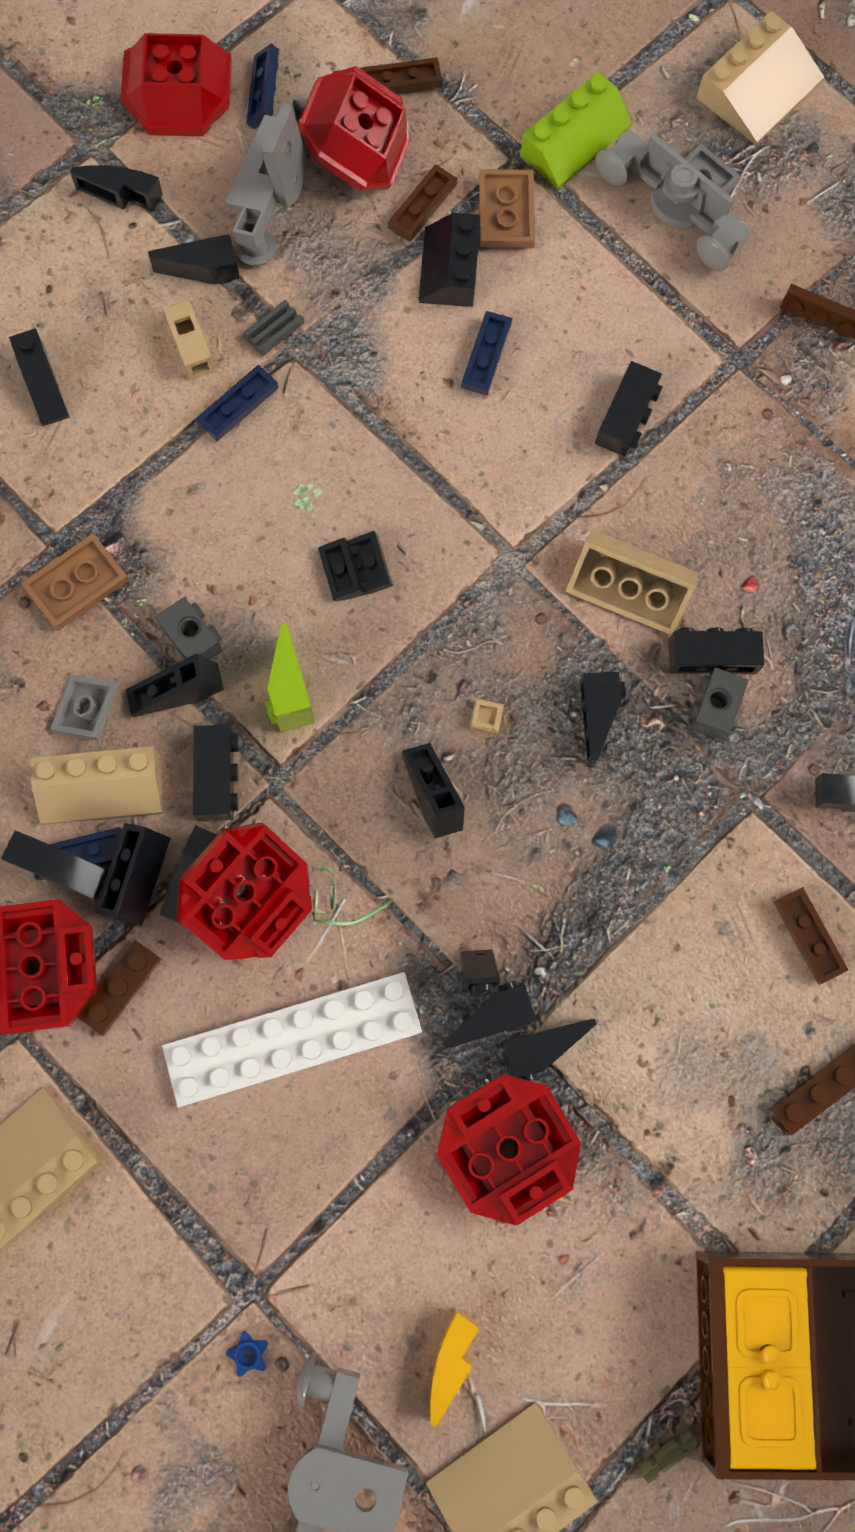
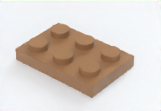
(506, 208)
(75, 582)

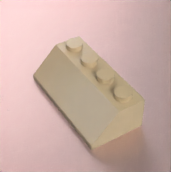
(632, 582)
(97, 785)

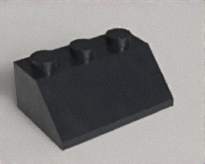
(450, 260)

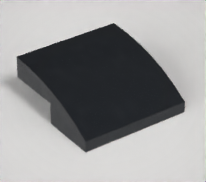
(355, 566)

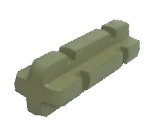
(668, 1455)

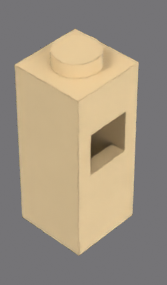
(189, 339)

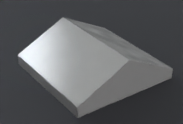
(84, 707)

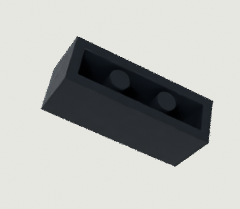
(629, 409)
(702, 651)
(214, 773)
(132, 874)

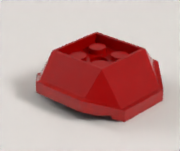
(176, 83)
(355, 129)
(266, 911)
(66, 972)
(515, 1185)

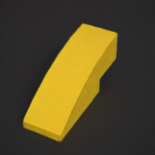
(450, 1364)

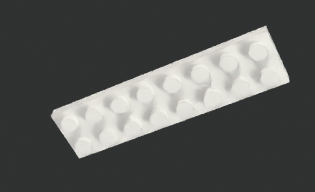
(291, 1039)

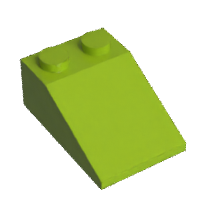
(288, 698)

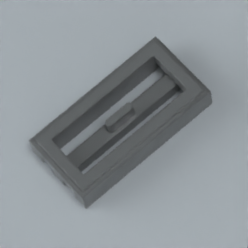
(270, 324)

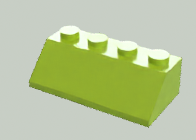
(576, 130)

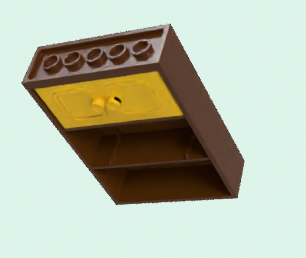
(777, 1364)

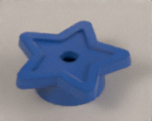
(245, 1363)

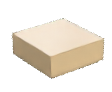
(486, 716)

